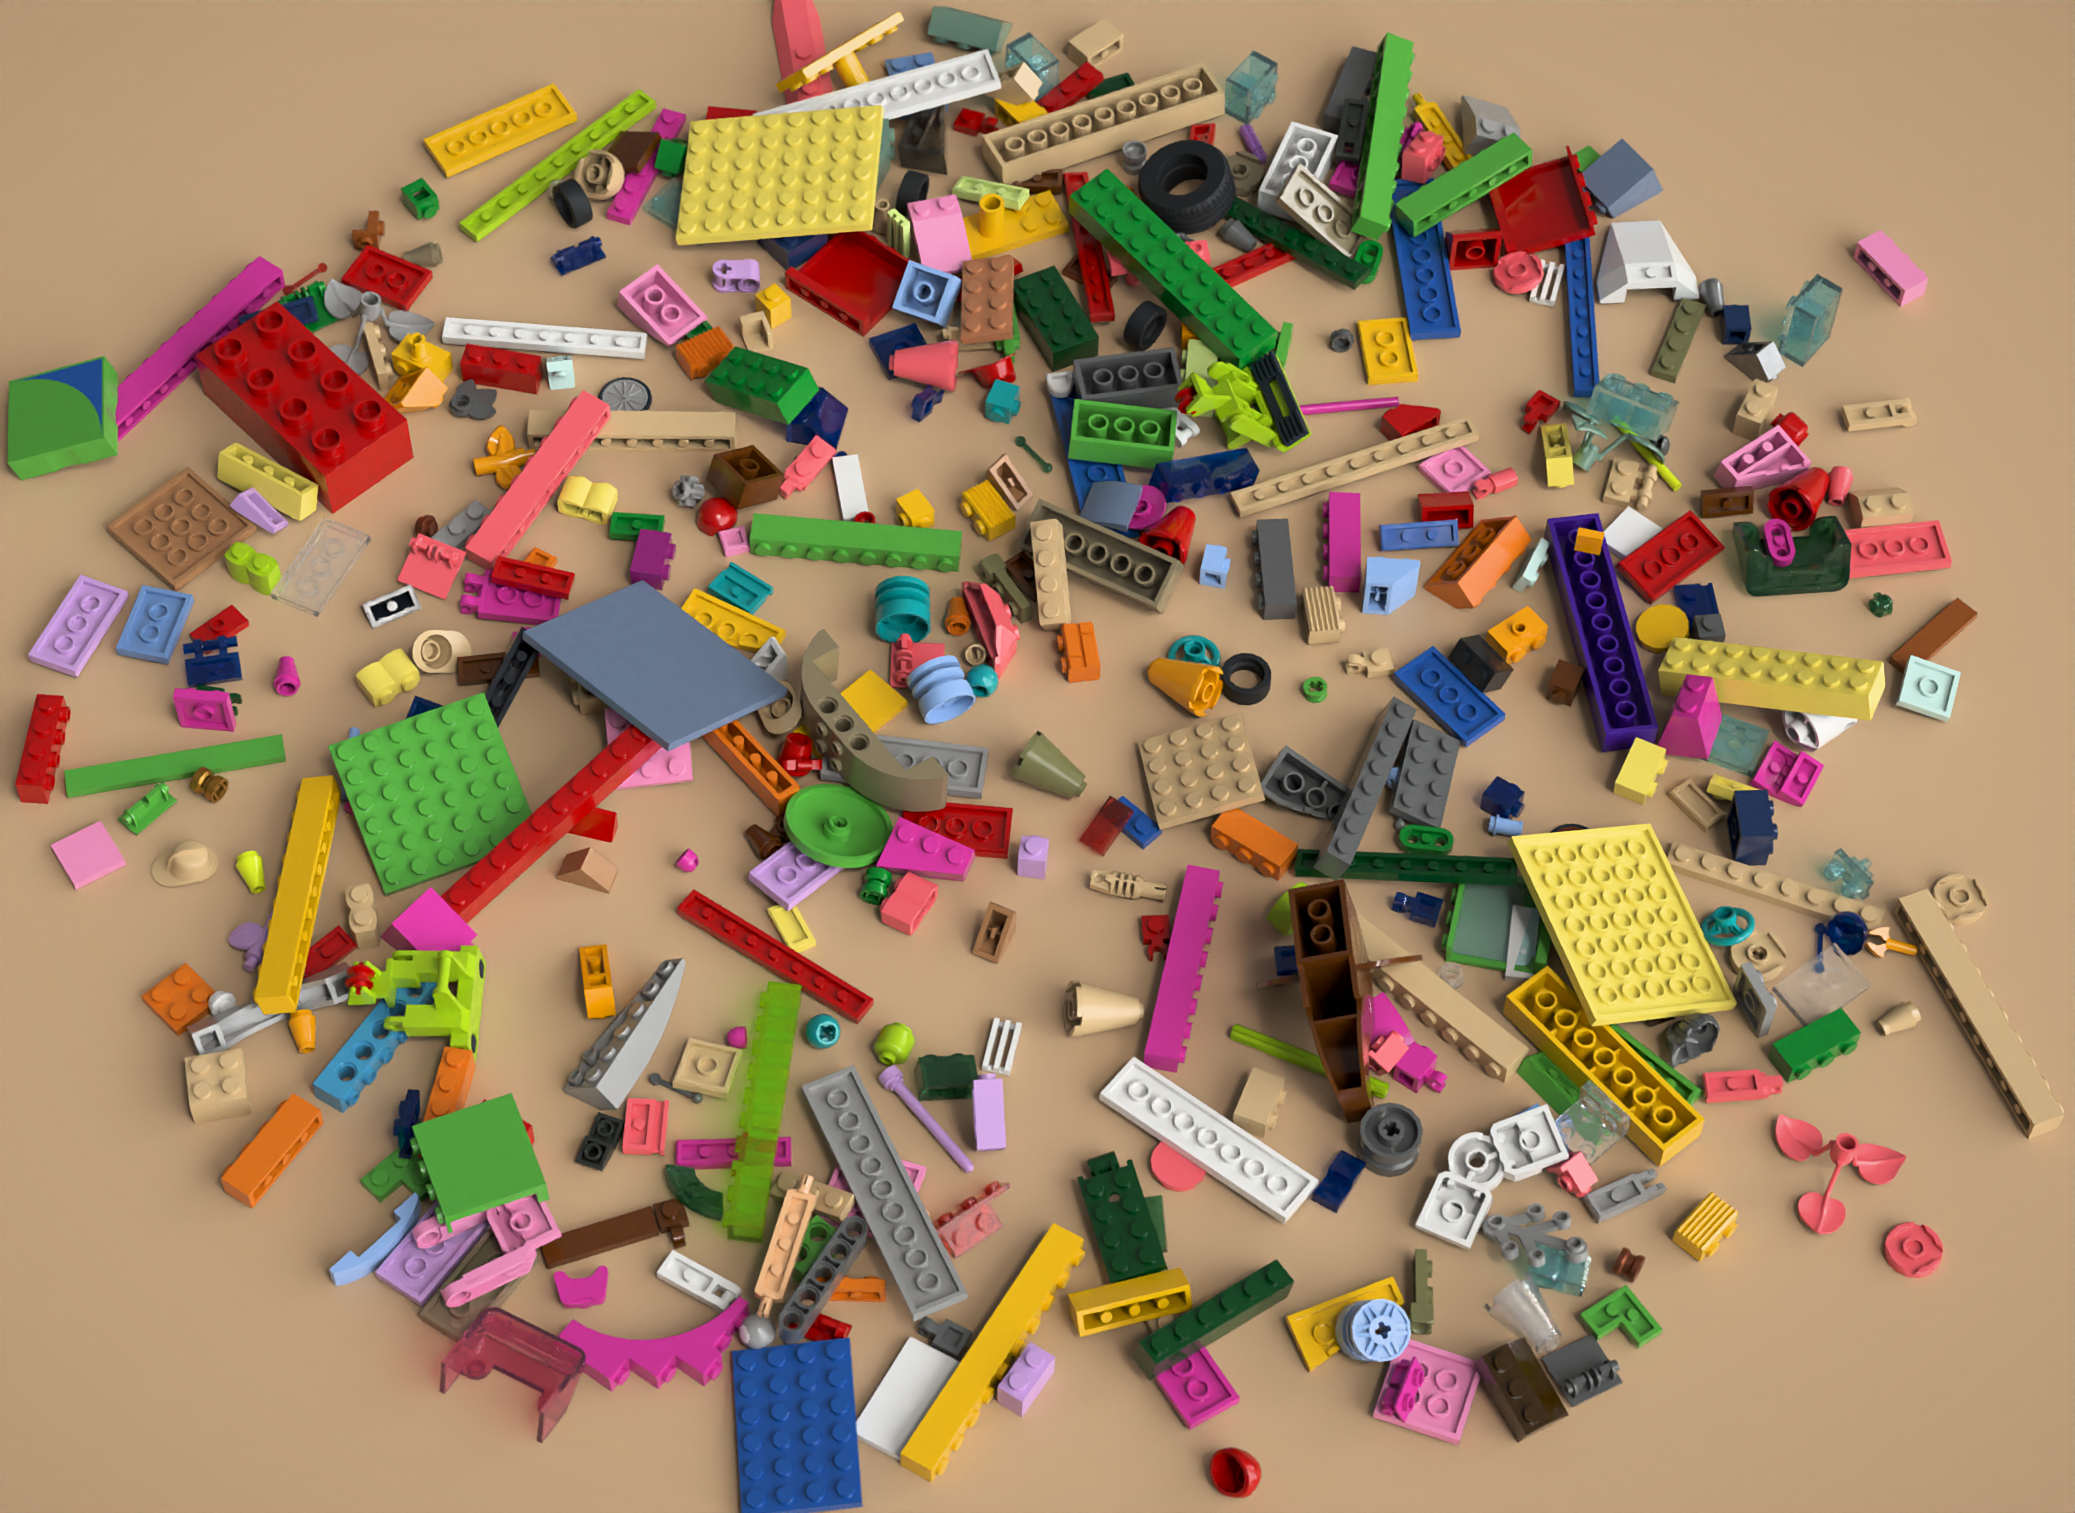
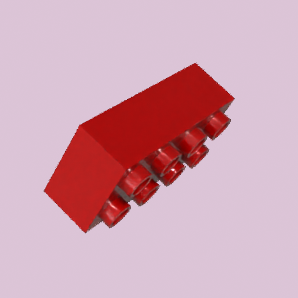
(305, 406)

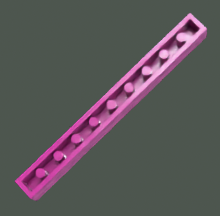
(177, 358)

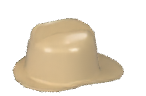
(438, 650)
(782, 714)
(185, 864)

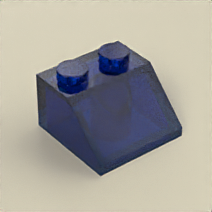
(820, 417)

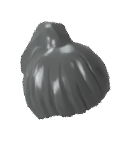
(1691, 1037)

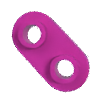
(1780, 544)

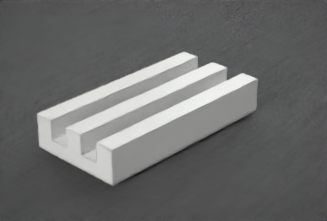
(1551, 269)
(1006, 1027)

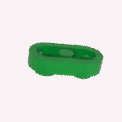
(1373, 262)
(1425, 840)

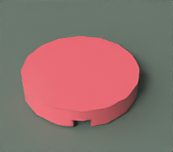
(1518, 272)
(1174, 1170)
(1913, 1250)

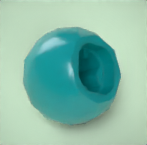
(982, 680)
(822, 1031)

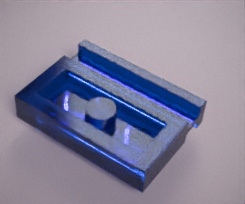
(1695, 600)
(409, 1115)

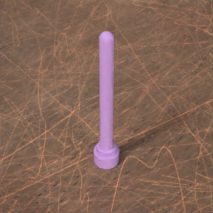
(893, 1079)

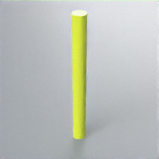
(1652, 459)

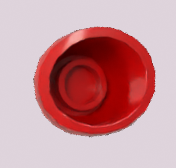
(1235, 1472)

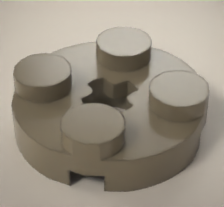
(1252, 172)

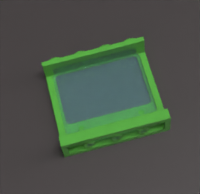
(1483, 924)

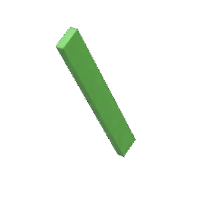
(174, 766)

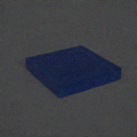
(887, 343)

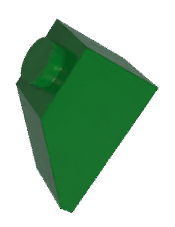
(671, 156)

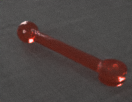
(322, 267)

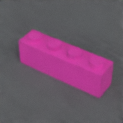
(1343, 541)

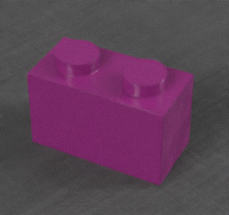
(652, 558)

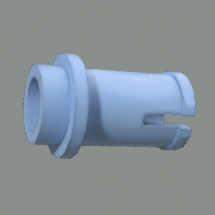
(1504, 826)

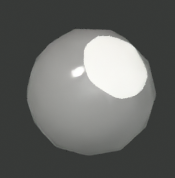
(757, 1331)

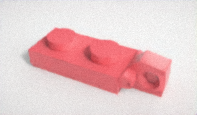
(807, 466)
(1739, 1085)

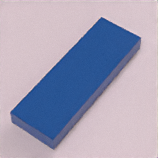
(1418, 535)

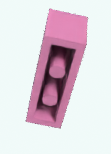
(1890, 268)

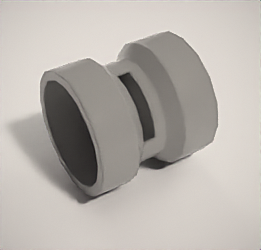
(1134, 157)

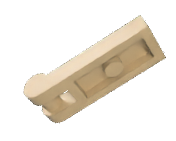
(1878, 414)

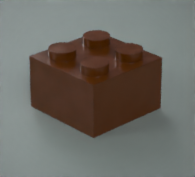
(745, 477)

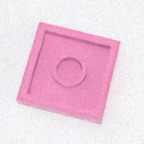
(1453, 470)
(88, 855)

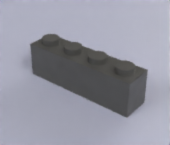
(1353, 83)
(1275, 569)

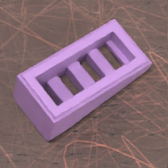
(258, 510)

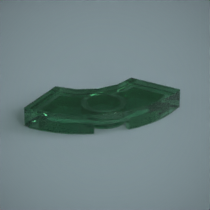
(693, 1193)

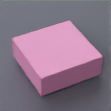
(734, 541)

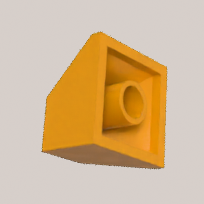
(416, 391)

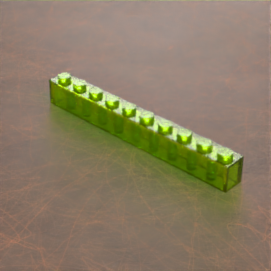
(764, 1112)

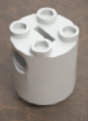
(1813, 730)

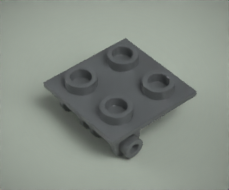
(1582, 1370)

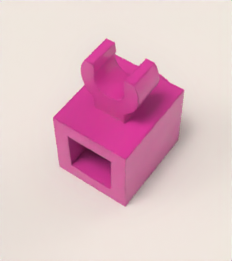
(1417, 1068)

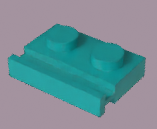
(740, 589)

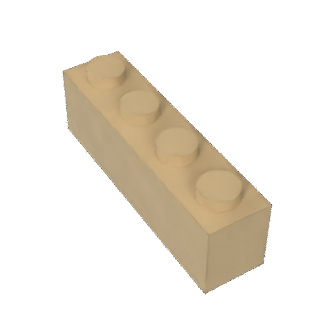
(1050, 574)

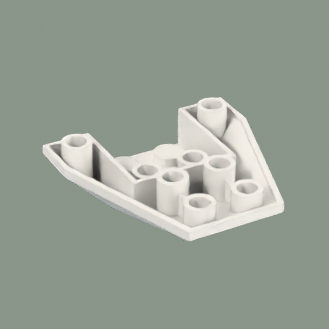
(1643, 258)

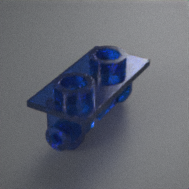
(578, 257)

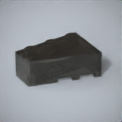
(925, 141)

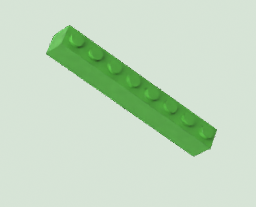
(856, 542)

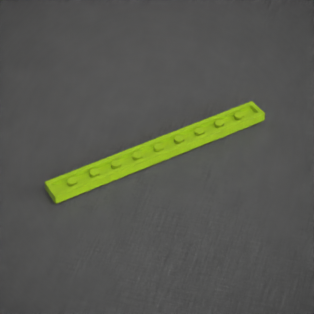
(556, 165)

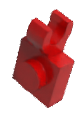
(973, 122)
(1539, 407)

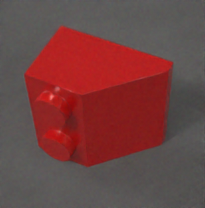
(1473, 248)

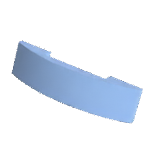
(353, 1267)

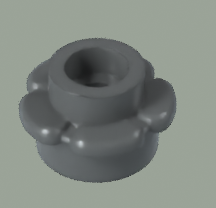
(1341, 345)

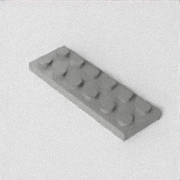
(962, 762)

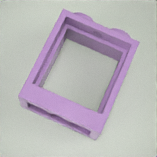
(988, 1113)

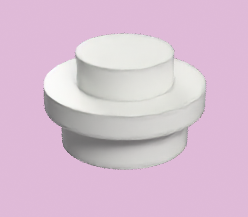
(221, 1001)

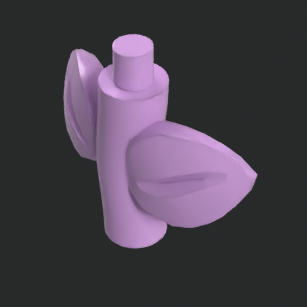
(250, 937)

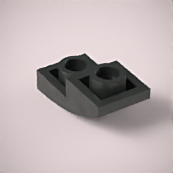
(601, 1142)

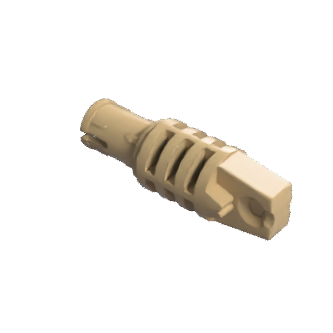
(1126, 885)

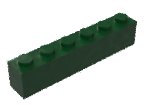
(1213, 1319)

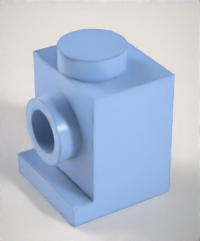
(1214, 566)

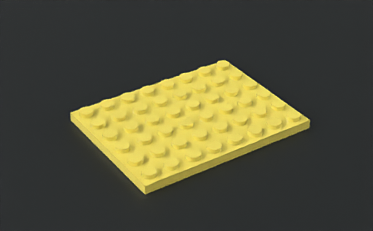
(780, 175)
(1621, 924)

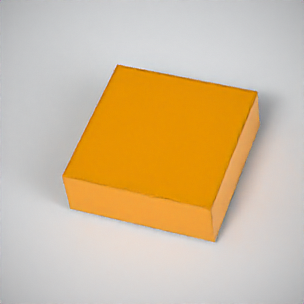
(1589, 541)

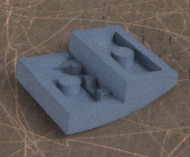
(1112, 504)

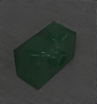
(945, 1077)

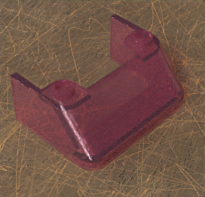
(523, 1353)

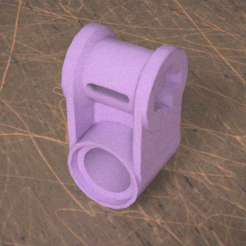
(738, 276)

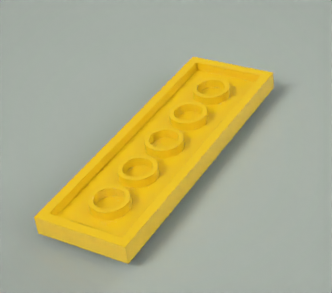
(500, 130)

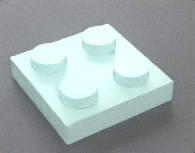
(1928, 688)

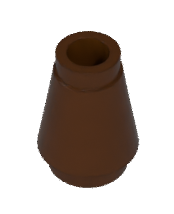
(763, 841)

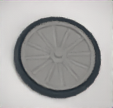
(626, 395)

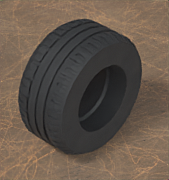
(1185, 162)

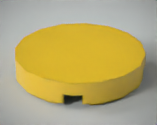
(1660, 625)

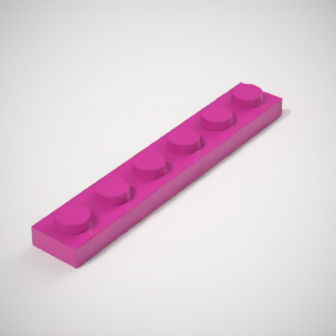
(637, 185)

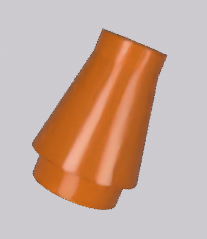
(957, 618)

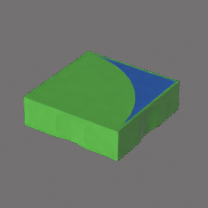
(62, 418)

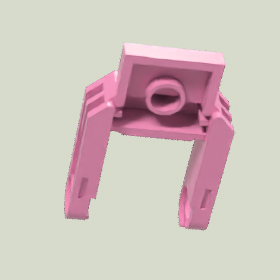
(518, 1230)

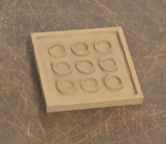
(1201, 770)

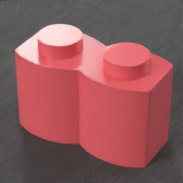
(909, 903)

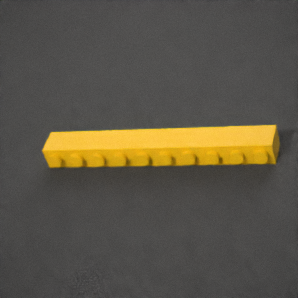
(298, 895)
(992, 1353)

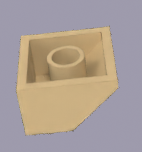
(1880, 507)

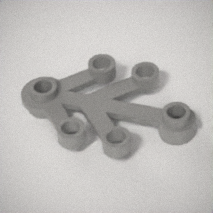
(1500, 1228)

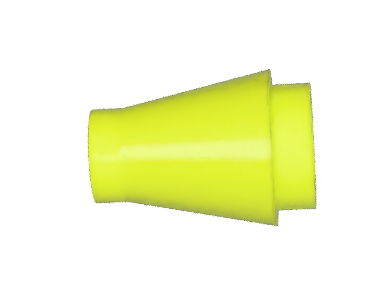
(251, 869)

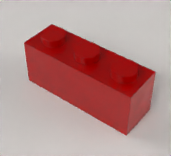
(502, 368)

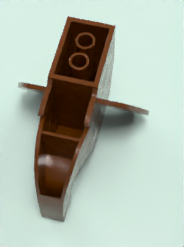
(1336, 988)

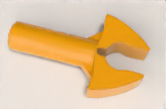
(1889, 944)

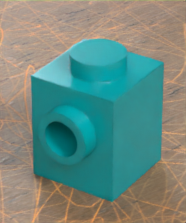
(1003, 402)

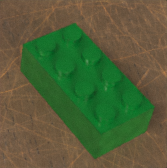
(762, 385)

